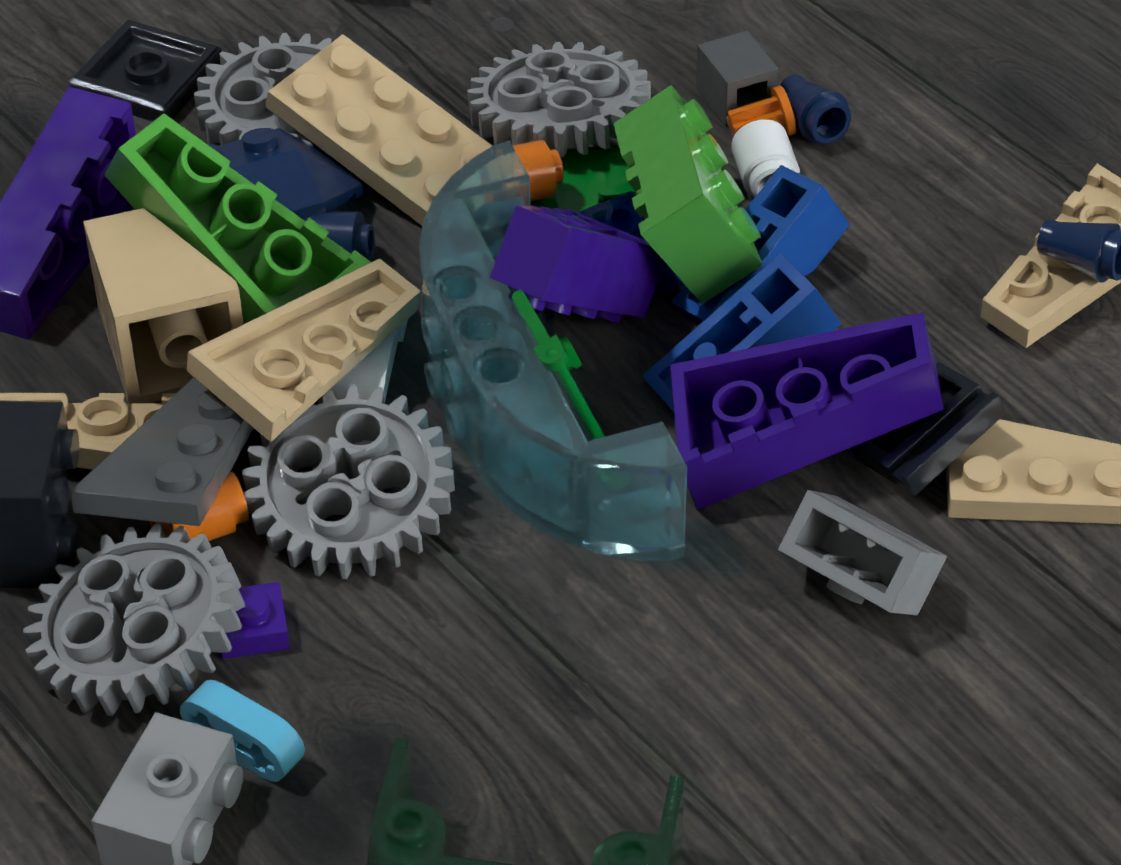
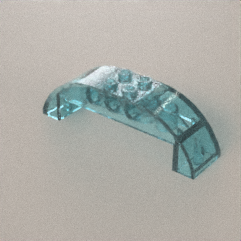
(600, 494)

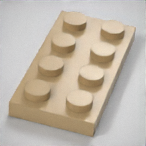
(375, 125)

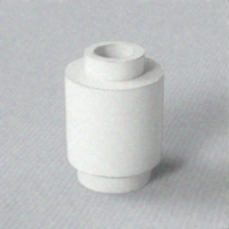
(760, 151)

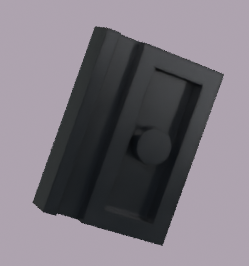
(929, 445)

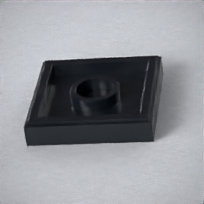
(148, 69)

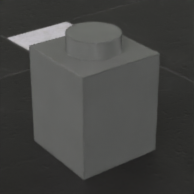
(734, 73)

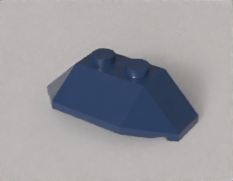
(298, 173)

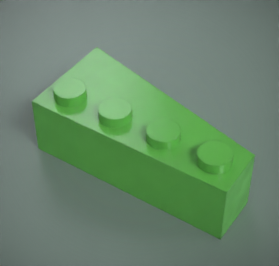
(686, 194)
(227, 217)

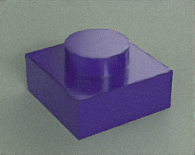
(261, 620)

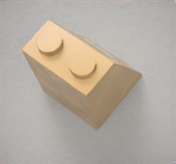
(156, 300)

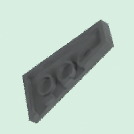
(169, 463)

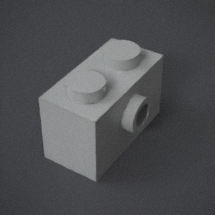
(862, 554)
(168, 795)

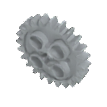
(236, 91)
(556, 96)
(350, 483)
(134, 619)

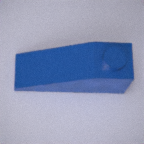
(794, 220)
(766, 310)

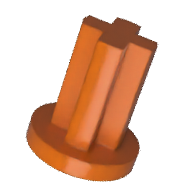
(773, 108)

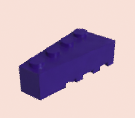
(49, 200)
(576, 264)
(798, 401)

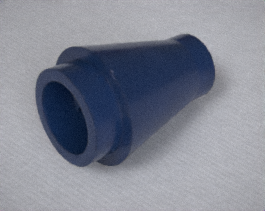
(818, 111)
(1084, 247)

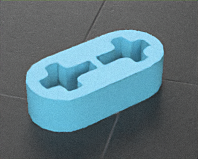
(261, 738)

